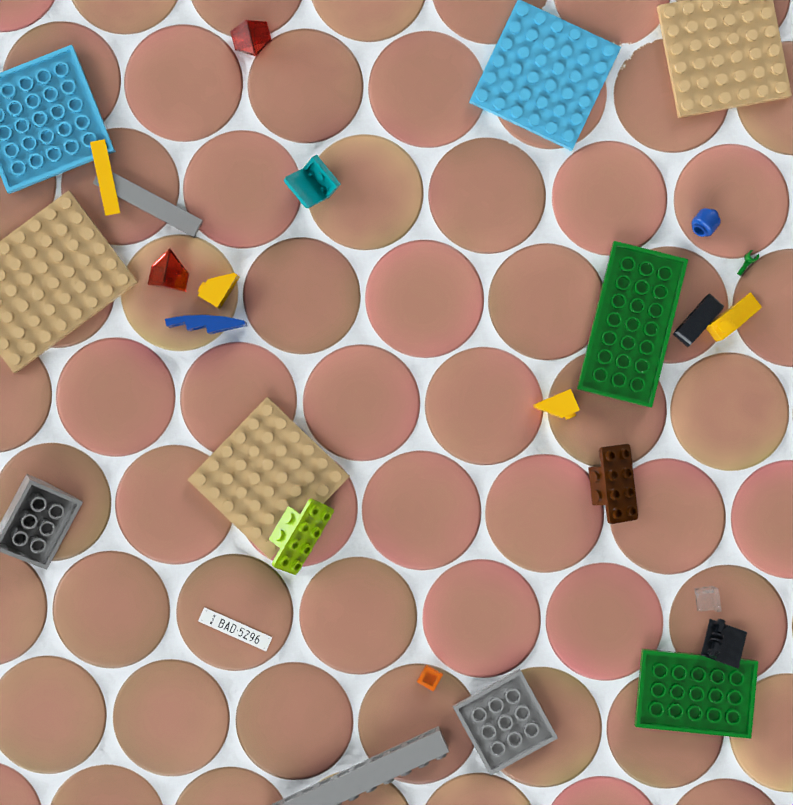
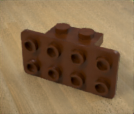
(614, 484)

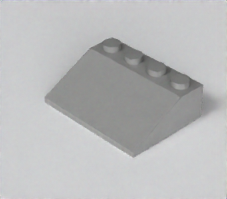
(37, 521)

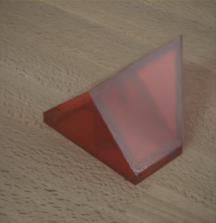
(251, 36)
(169, 273)

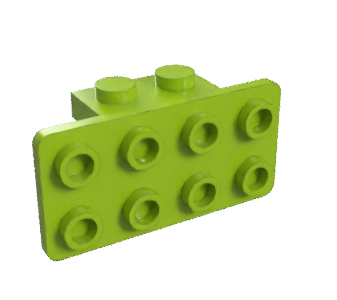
(298, 533)

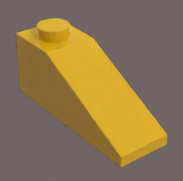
(733, 317)

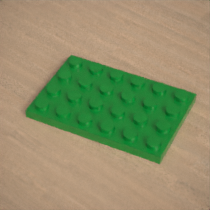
(695, 694)

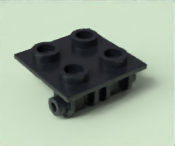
(724, 643)

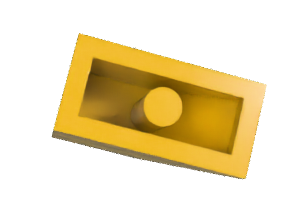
(218, 289)
(559, 405)

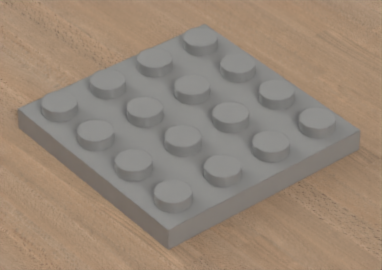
(505, 722)

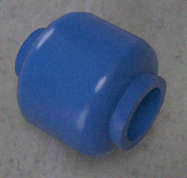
(705, 222)

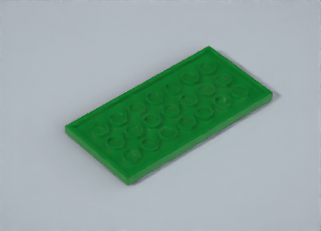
(632, 324)

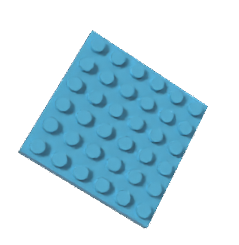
(545, 74)
(47, 119)

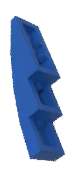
(212, 323)

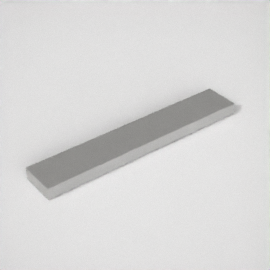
(155, 205)

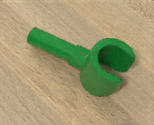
(748, 260)

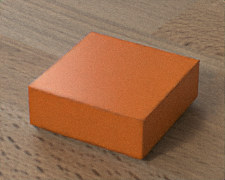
(429, 677)

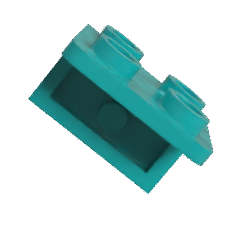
(312, 183)

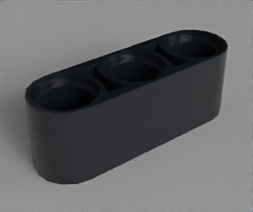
(698, 320)

